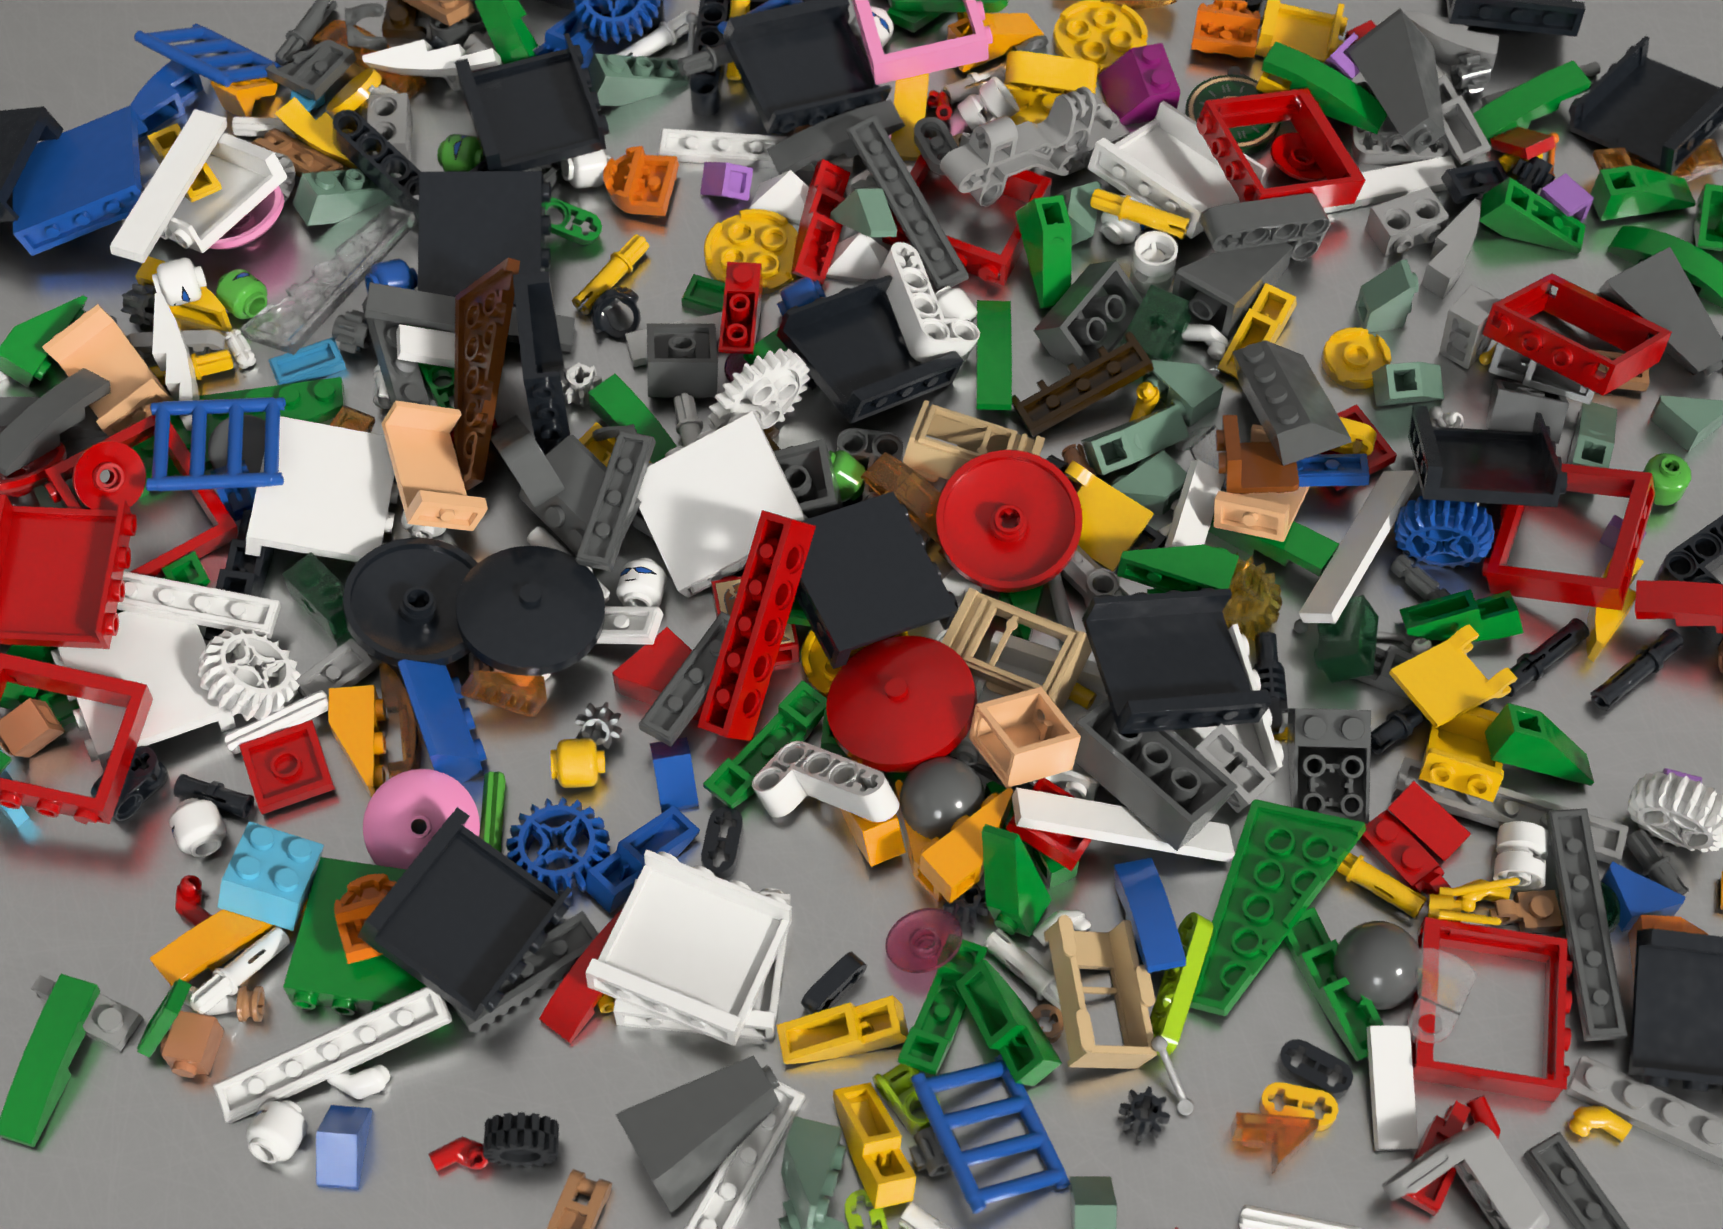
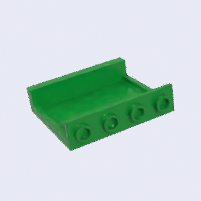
(318, 963)

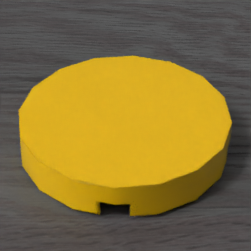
(354, 92)
(1353, 356)

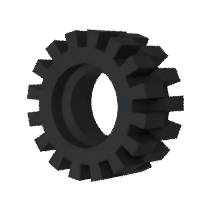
(521, 1139)

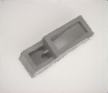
(1454, 39)
(1461, 129)
(1452, 251)

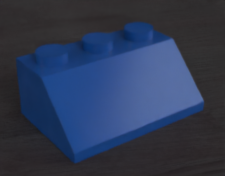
(443, 720)

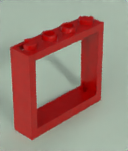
(1299, 107)
(976, 260)
(1511, 327)
(203, 544)
(1575, 588)
(93, 687)
(1556, 1005)

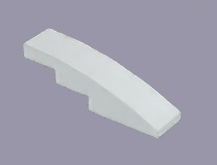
(421, 60)
(173, 356)

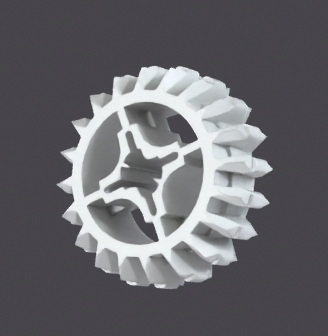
(245, 680)
(1678, 811)

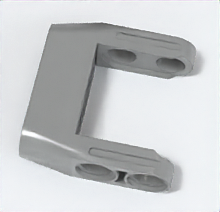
(1486, 1173)

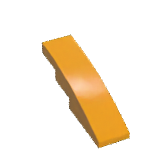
(209, 945)

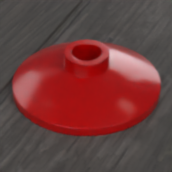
(1294, 158)
(125, 481)

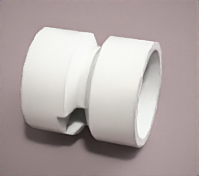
(996, 99)
(1153, 261)
(1522, 854)

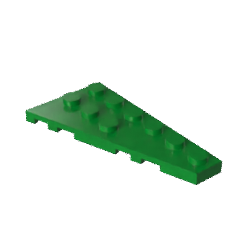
(306, 401)
(1272, 880)

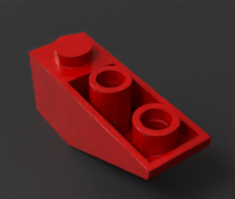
(741, 307)

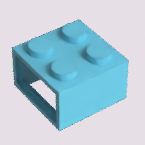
(270, 876)

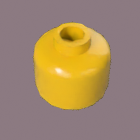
(577, 763)

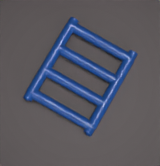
(209, 65)
(234, 476)
(961, 1160)

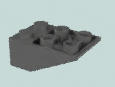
(1330, 761)

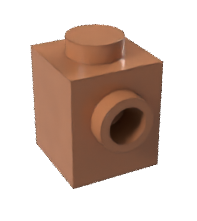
(29, 728)
(192, 1044)

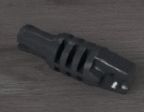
(1271, 676)

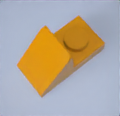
(240, 96)

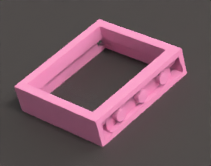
(927, 57)

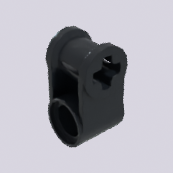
(138, 783)

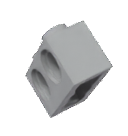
(392, 119)
(1406, 221)
(1464, 327)
(1237, 764)

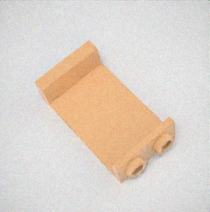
(104, 349)
(428, 467)
(1258, 514)

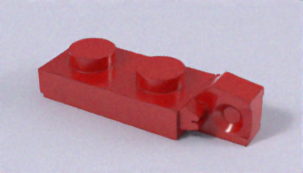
(1403, 855)
(1432, 1195)

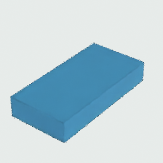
(308, 363)

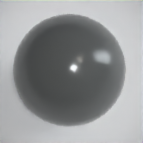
(939, 795)
(1378, 963)

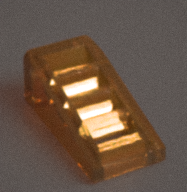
(508, 691)

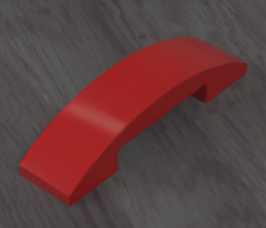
(573, 999)

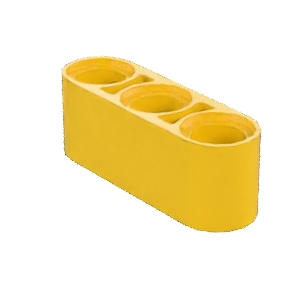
(1048, 73)

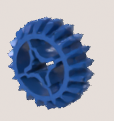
(625, 19)
(1444, 532)
(573, 824)

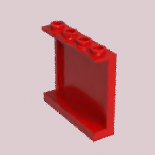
(62, 574)

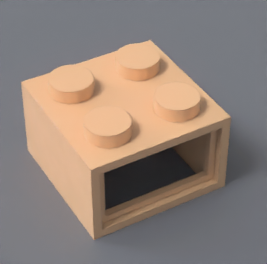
(1019, 739)

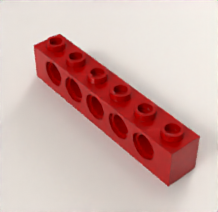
(756, 626)

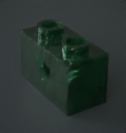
(1159, 310)
(318, 593)
(1349, 645)

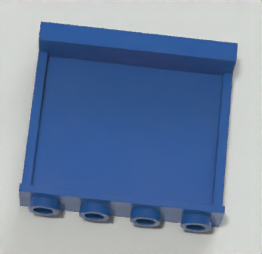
(79, 181)

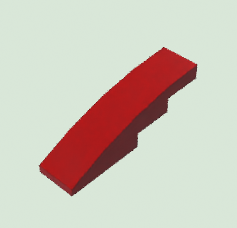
(817, 232)
(1681, 600)

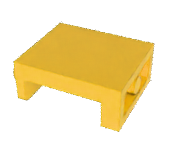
(1301, 29)
(1460, 756)

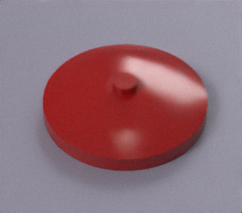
(1009, 521)
(901, 703)

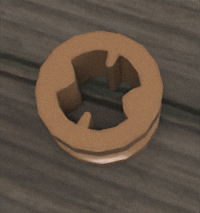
(250, 1003)
(1053, 1013)

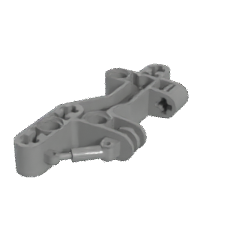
(1057, 145)

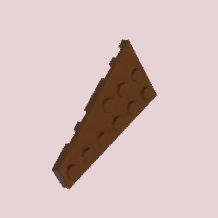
(480, 346)

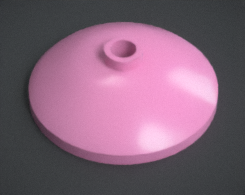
(253, 224)
(404, 799)

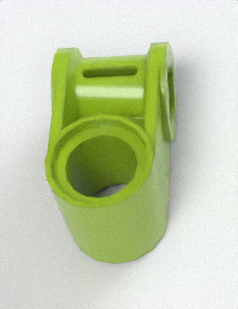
(900, 1095)

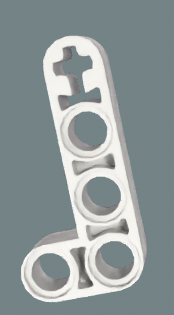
(918, 311)
(812, 771)

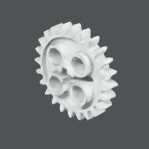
(764, 388)

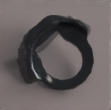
(608, 300)

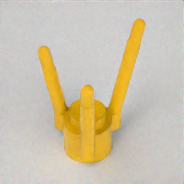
(1446, 908)

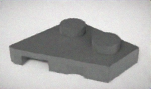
(314, 69)

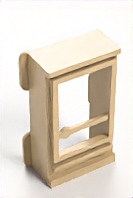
(971, 435)
(971, 625)
(1131, 988)

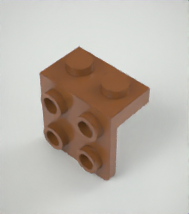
(1251, 465)

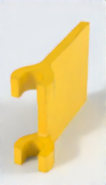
(1109, 518)
(1447, 682)

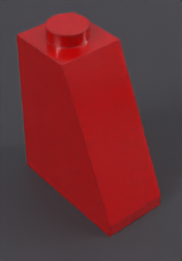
(652, 668)

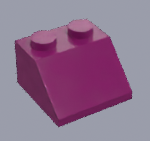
(1139, 84)

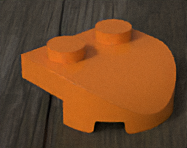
(1226, 29)
(641, 181)
(353, 910)

